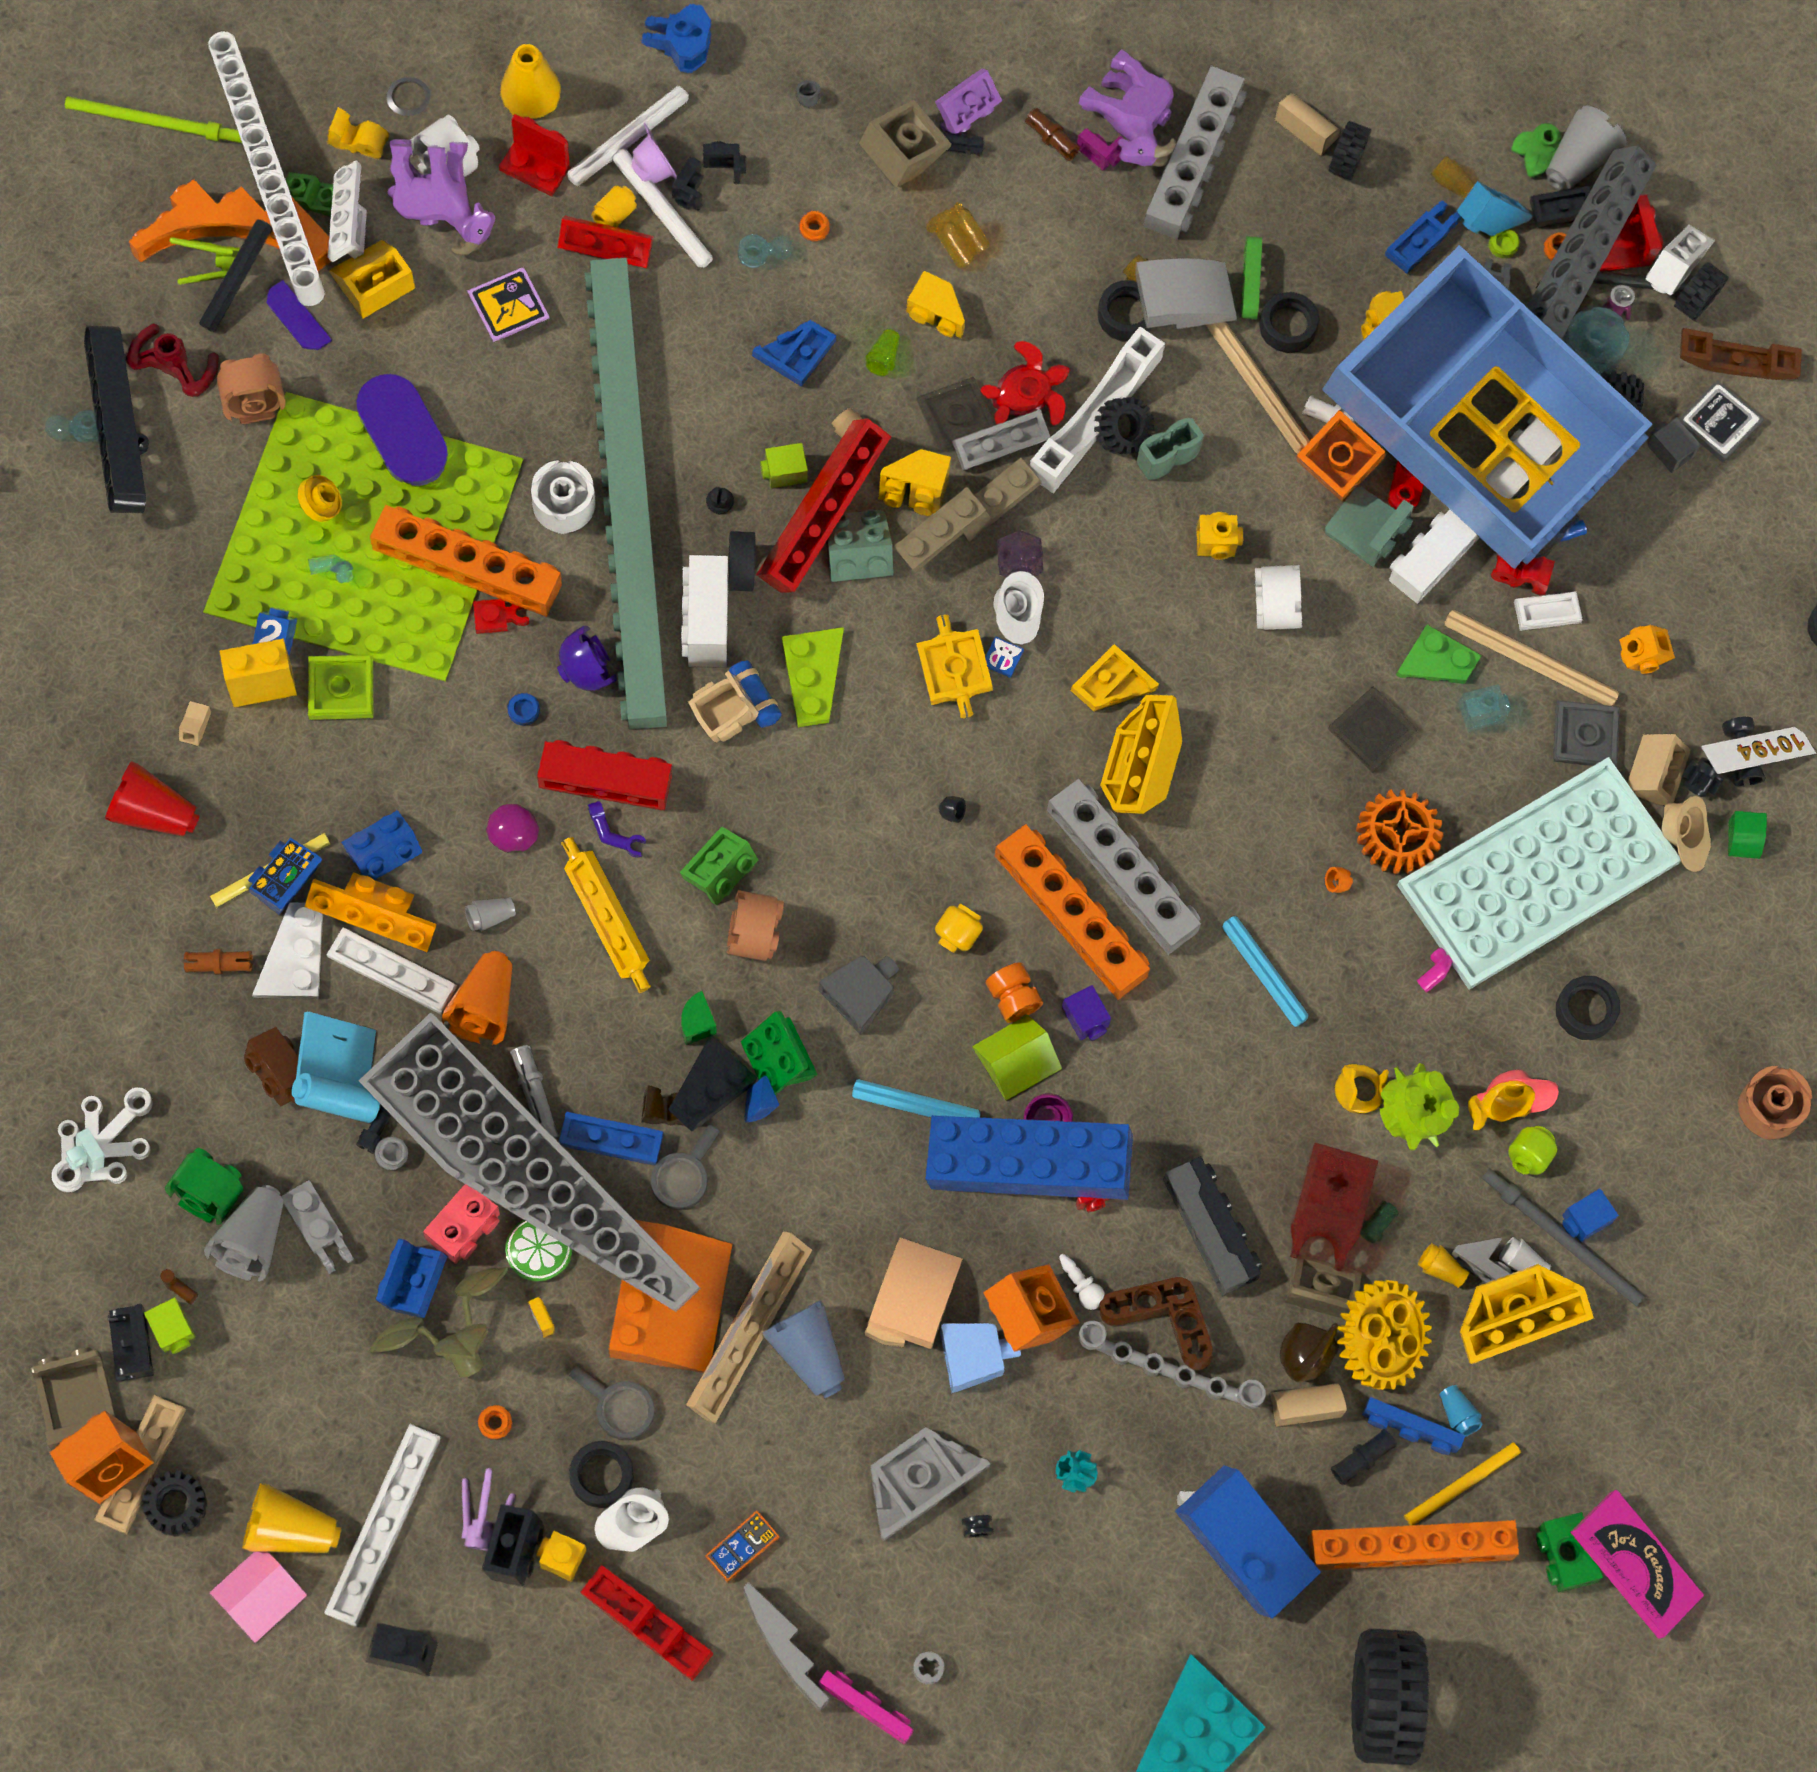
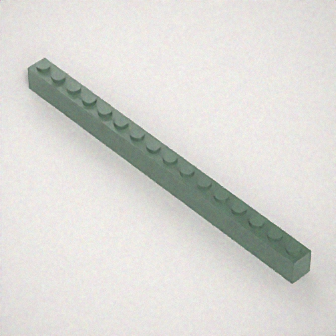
(627, 495)

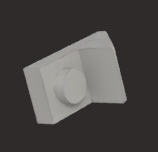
(1476, 1260)

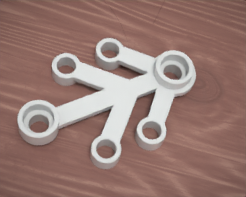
(104, 1141)

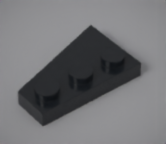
(710, 1085)

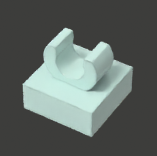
(86, 1152)

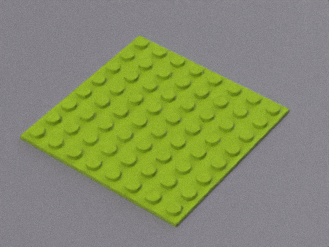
(389, 606)

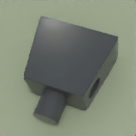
(860, 990)

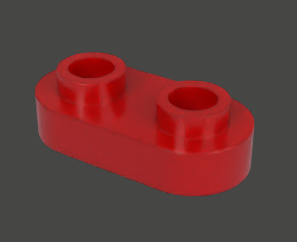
(1406, 482)

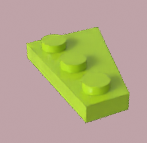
(812, 673)

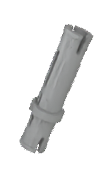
(530, 1081)

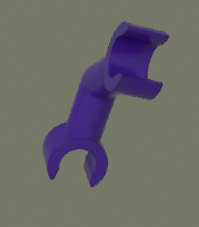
(607, 837)

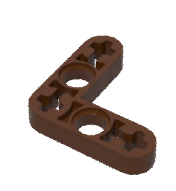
(1174, 1307)

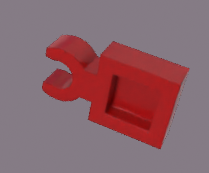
(494, 615)

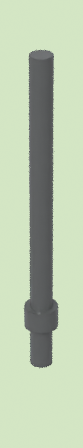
(1512, 1195)

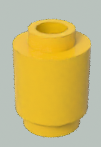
(614, 206)

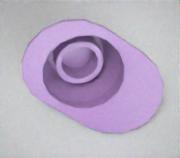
(650, 162)

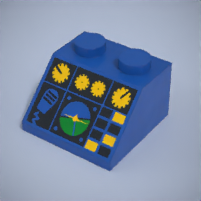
(284, 875)

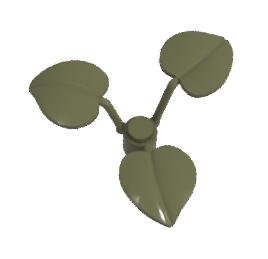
(459, 1347)

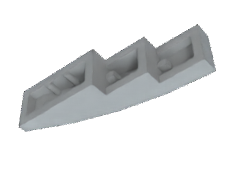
(778, 1634)

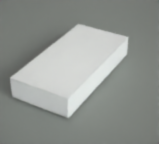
(1548, 611)

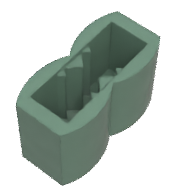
(1170, 448)

